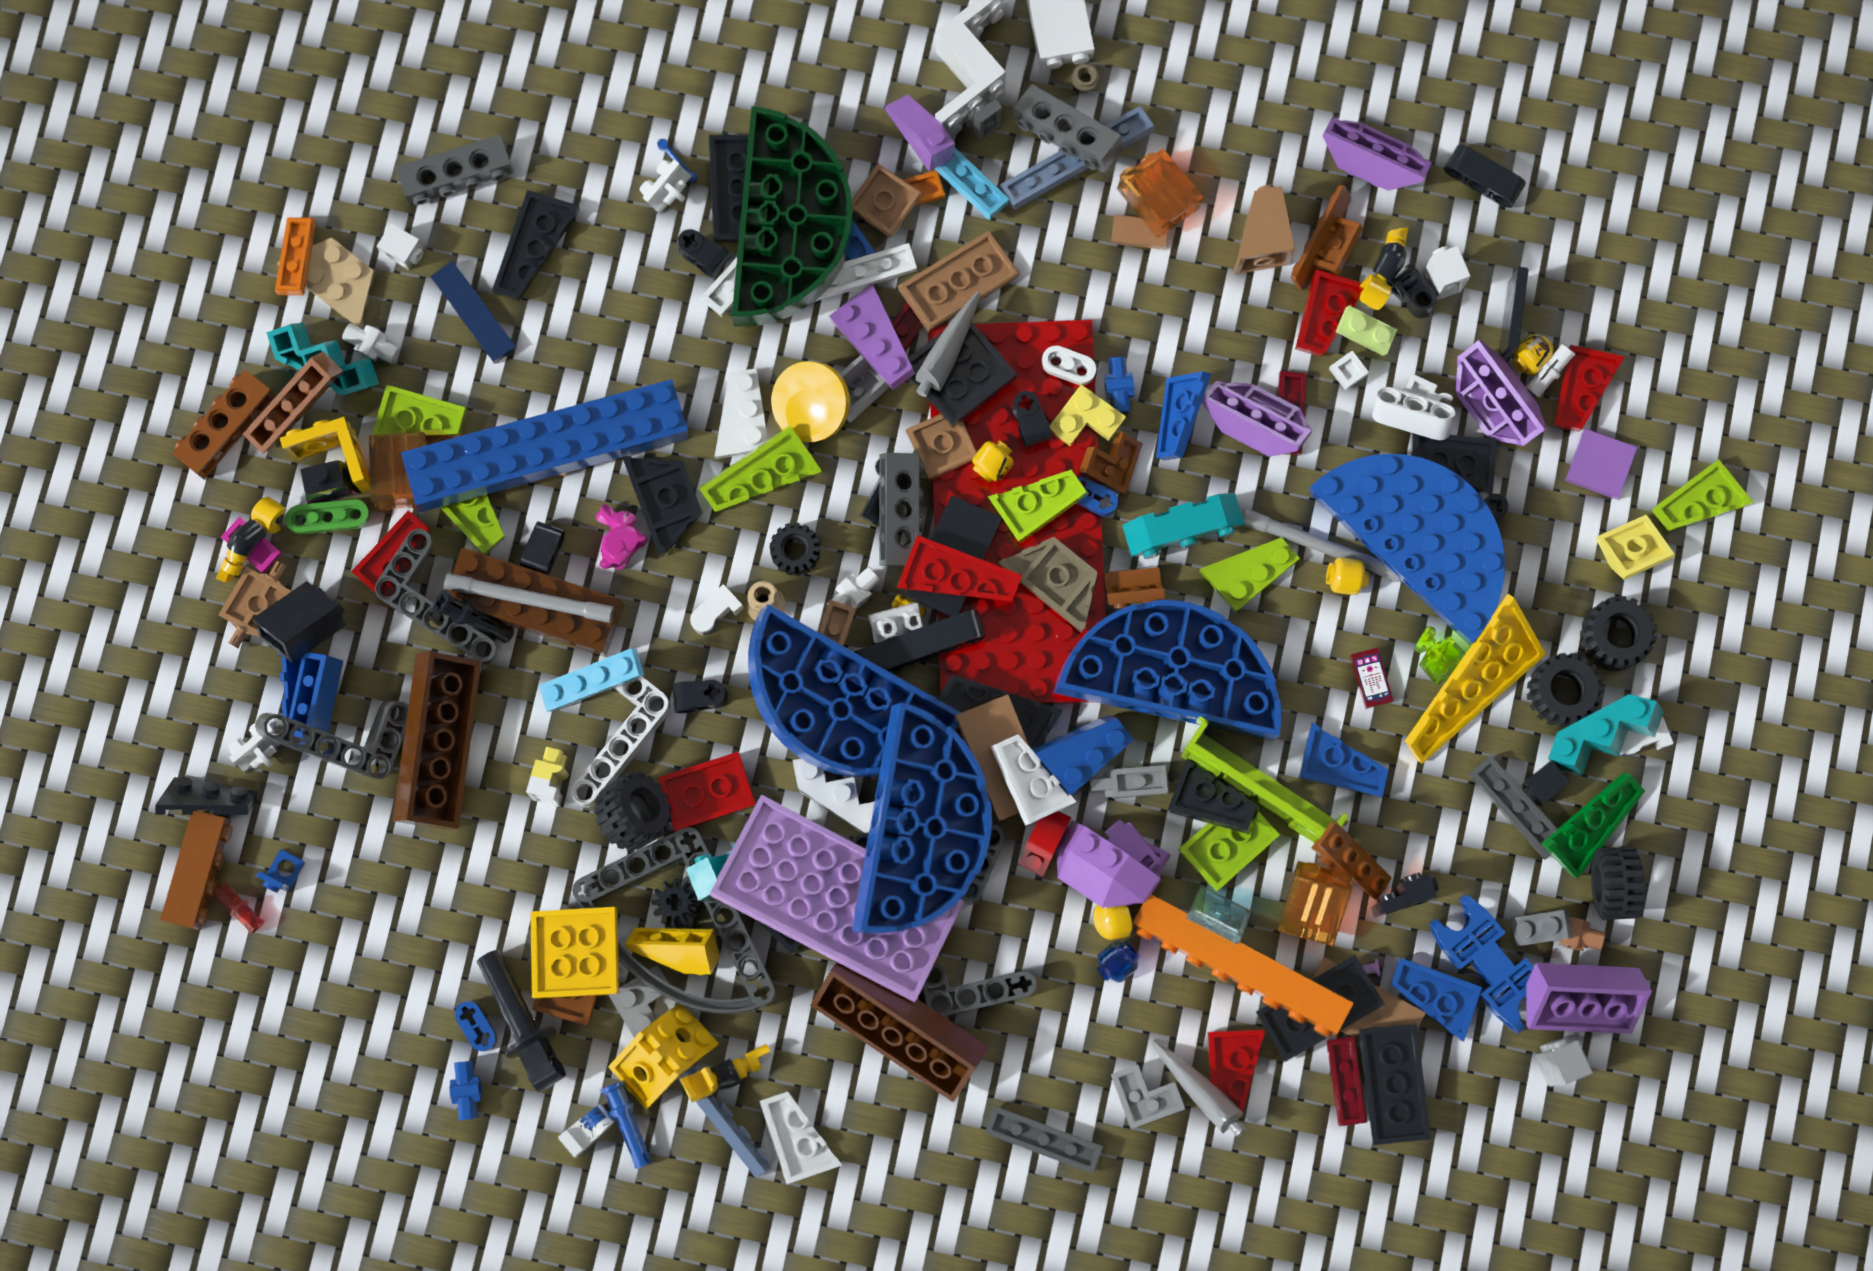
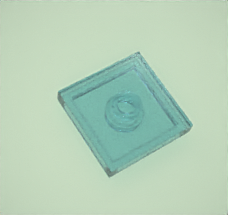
(1219, 914)

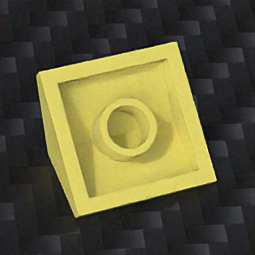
(1634, 547)

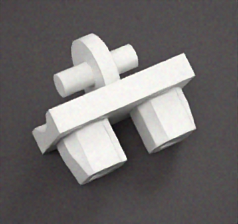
(667, 186)
(895, 621)
(253, 752)

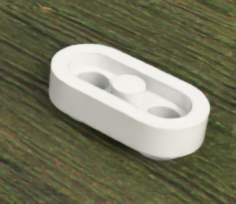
(1069, 364)

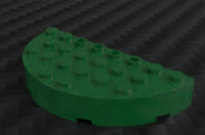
(792, 220)

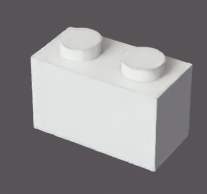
(1446, 272)

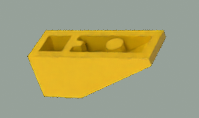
(680, 949)

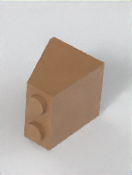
(1266, 233)

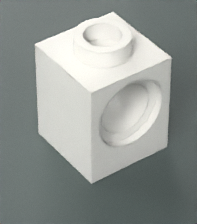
(400, 247)

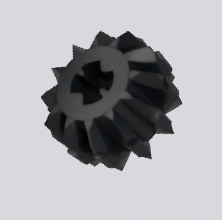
(668, 909)

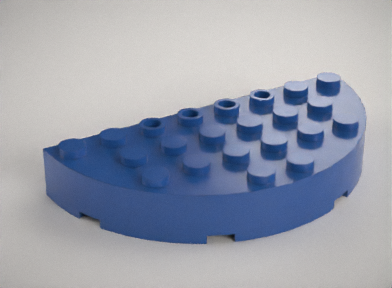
(1424, 529)
(1176, 665)
(825, 697)
(925, 825)

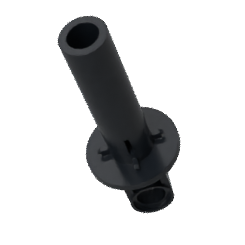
(531, 1043)

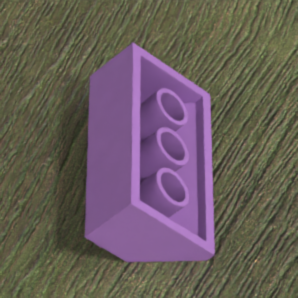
(1585, 998)

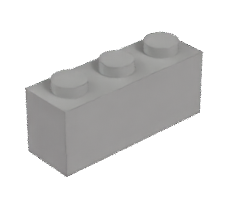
(1562, 1062)

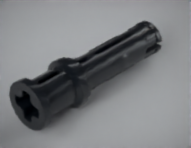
(463, 613)

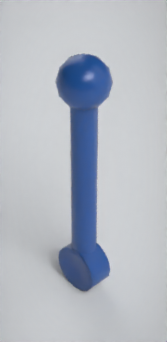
(663, 145)

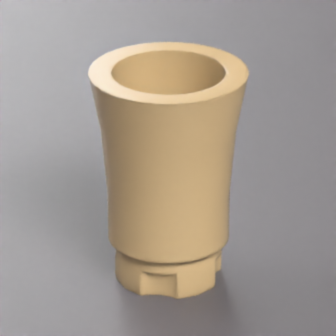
(762, 589)

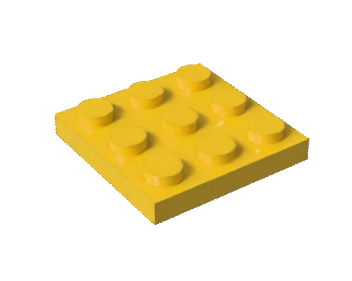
(574, 952)

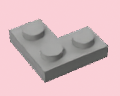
(634, 1002)
(1144, 1105)

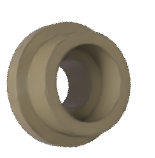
(1082, 70)

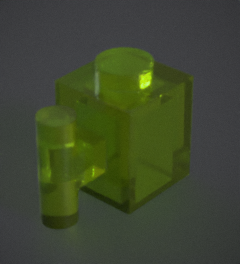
(1440, 656)

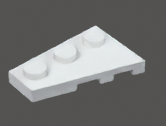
(742, 416)
(1028, 781)
(795, 1139)

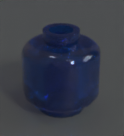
(1117, 961)

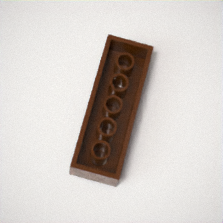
(555, 625)
(437, 740)
(901, 1030)

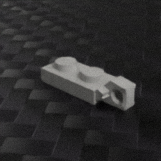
(1132, 782)

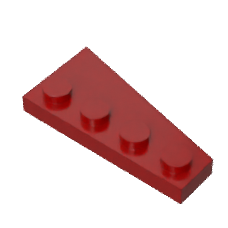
(949, 571)

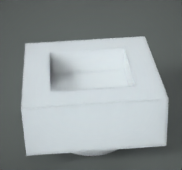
(1348, 370)

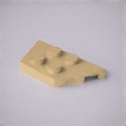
(340, 280)

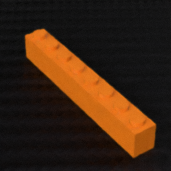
(1244, 966)

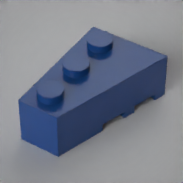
(310, 689)
(1083, 752)

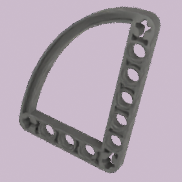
(714, 905)

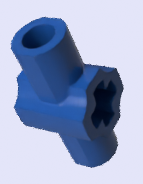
(1119, 384)
(465, 1090)

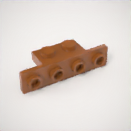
(1330, 241)
(1341, 852)

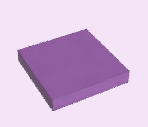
(1600, 464)

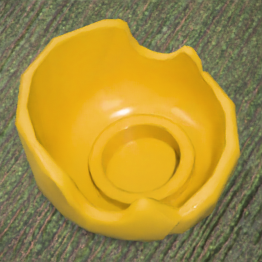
(1112, 922)

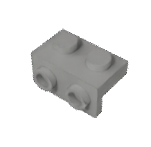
(863, 386)

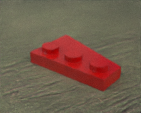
(377, 560)

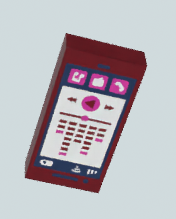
(1371, 678)

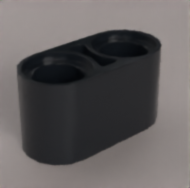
(542, 548)

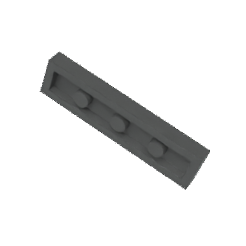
(1513, 804)
(1043, 1139)

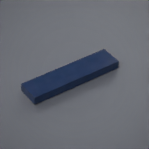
(473, 312)

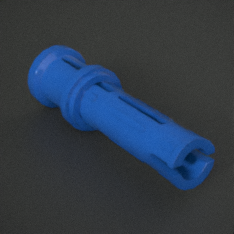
(622, 1111)

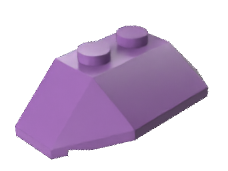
(1374, 155)
(1497, 396)
(1256, 417)
(1102, 869)

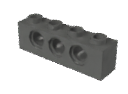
(1038, 103)
(441, 164)
(890, 495)

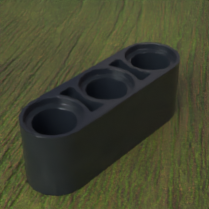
(1484, 176)

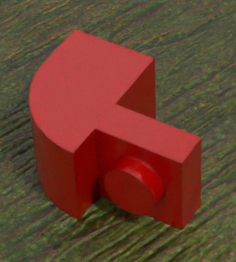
(1044, 842)

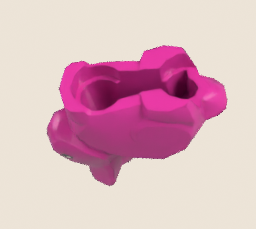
(621, 540)

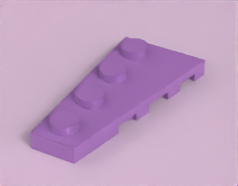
(873, 336)

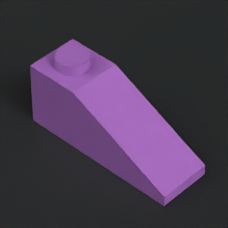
(922, 132)

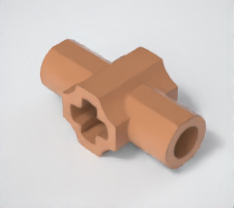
(1583, 936)

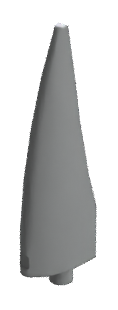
(945, 351)
(1202, 1092)

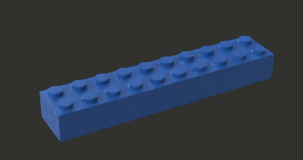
(544, 445)

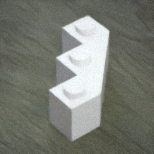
(836, 796)

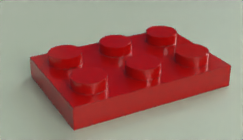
(707, 791)

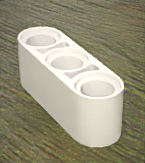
(1413, 413)

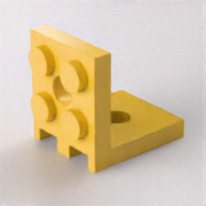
(326, 436)
(662, 1054)

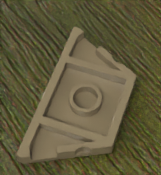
(1056, 578)

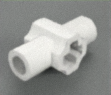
(371, 343)
(855, 589)

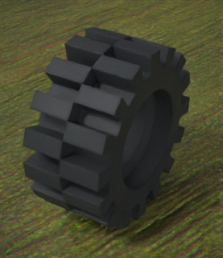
(788, 533)

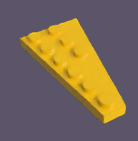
(1488, 668)

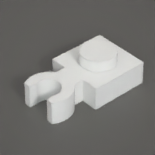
(1424, 388)

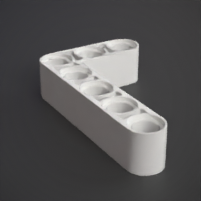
(623, 735)

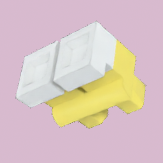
(545, 777)

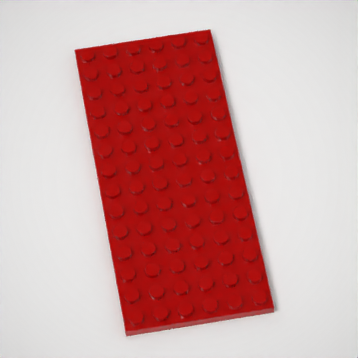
(1025, 637)

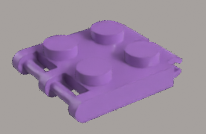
(1132, 843)

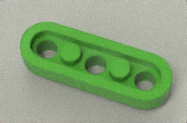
(316, 513)

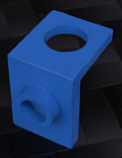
(274, 880)

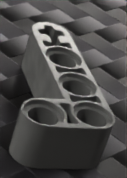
(979, 988)

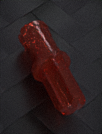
(239, 908)

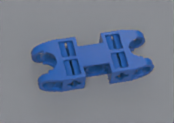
(1487, 960)

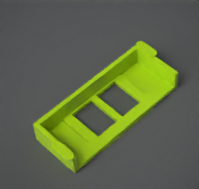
(1258, 786)

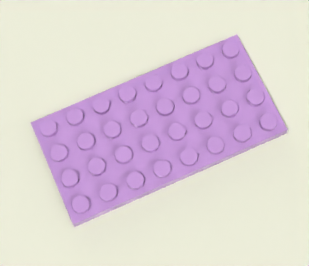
(808, 889)

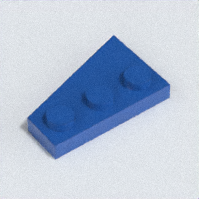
(1179, 411)
(1338, 765)
(1438, 995)

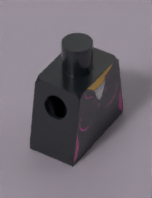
(327, 482)

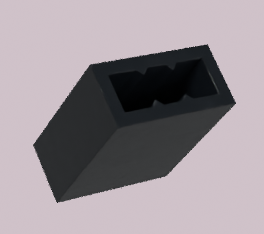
(300, 621)

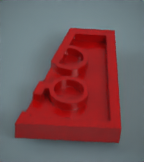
(1323, 310)
(1583, 385)
(1233, 1061)

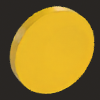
(811, 400)

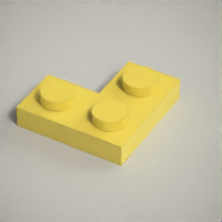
(1082, 410)

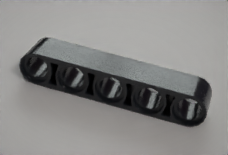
(926, 642)

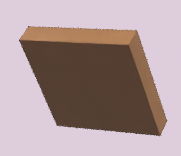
(885, 201)
(941, 446)

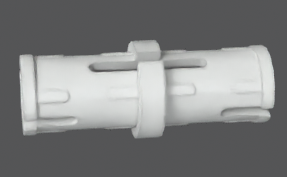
(1550, 370)

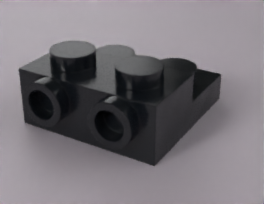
(1411, 892)

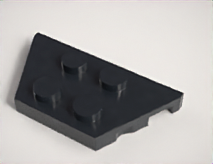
(664, 498)

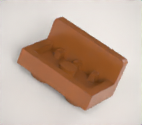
(1133, 586)

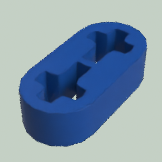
(1100, 492)
(470, 1030)

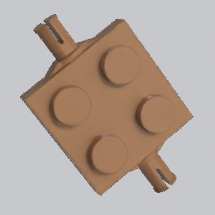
(249, 598)

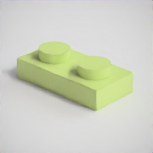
(1366, 330)

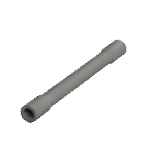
(1266, 524)
(471, 586)

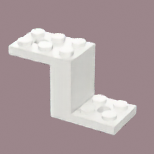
(970, 62)

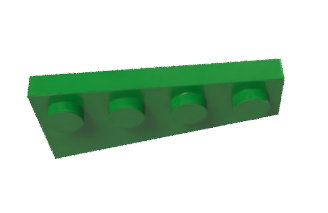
(1591, 827)

